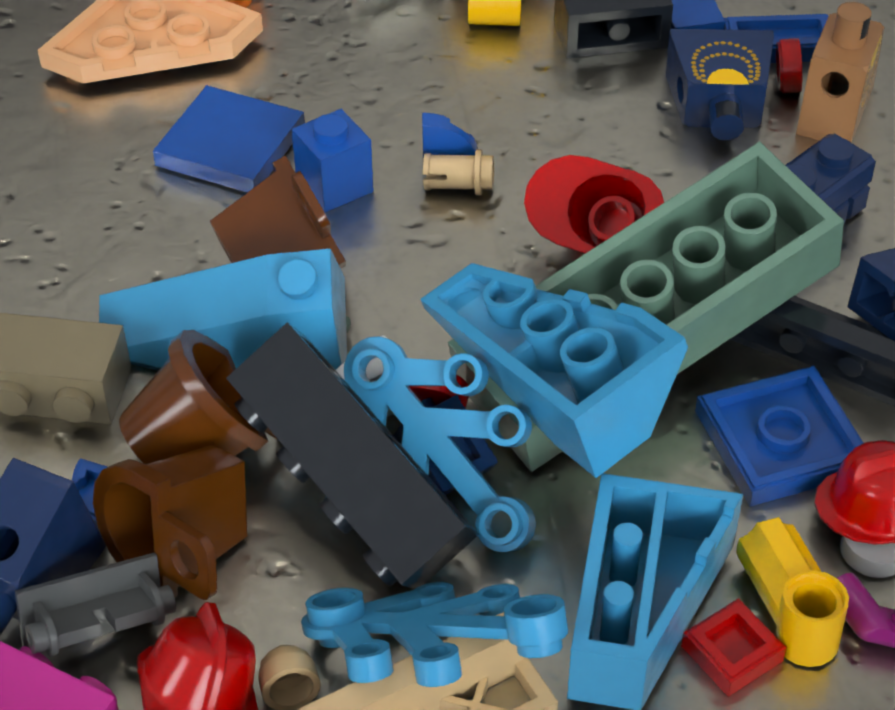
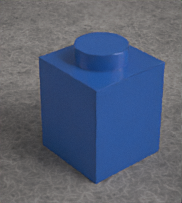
(334, 159)

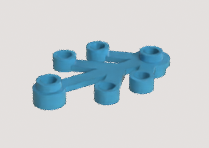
(429, 429)
(420, 616)

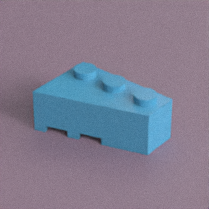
(643, 582)

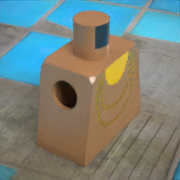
(846, 55)

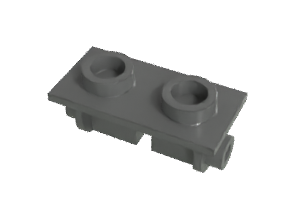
(93, 604)

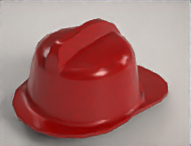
(586, 201)
(861, 495)
(198, 666)

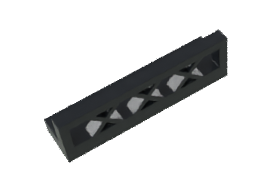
(830, 341)

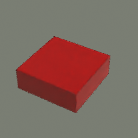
(733, 647)

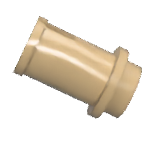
(459, 172)

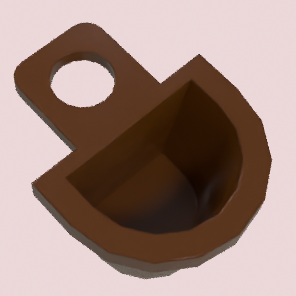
(275, 219)
(189, 405)
(180, 509)

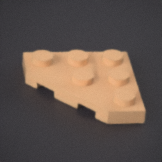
(148, 36)

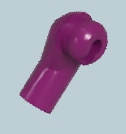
(865, 616)

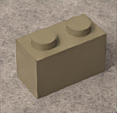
(62, 368)

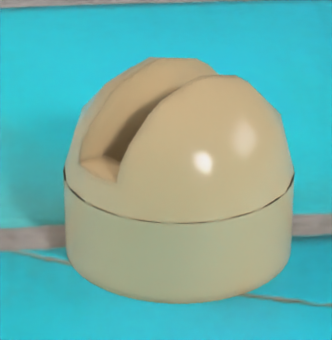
(288, 678)

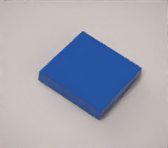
(228, 139)
(778, 433)

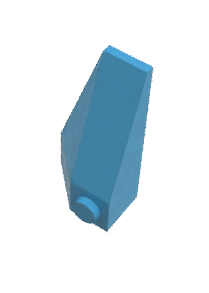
(236, 307)
(575, 367)

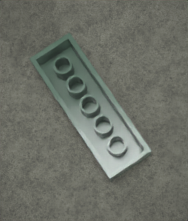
(699, 265)

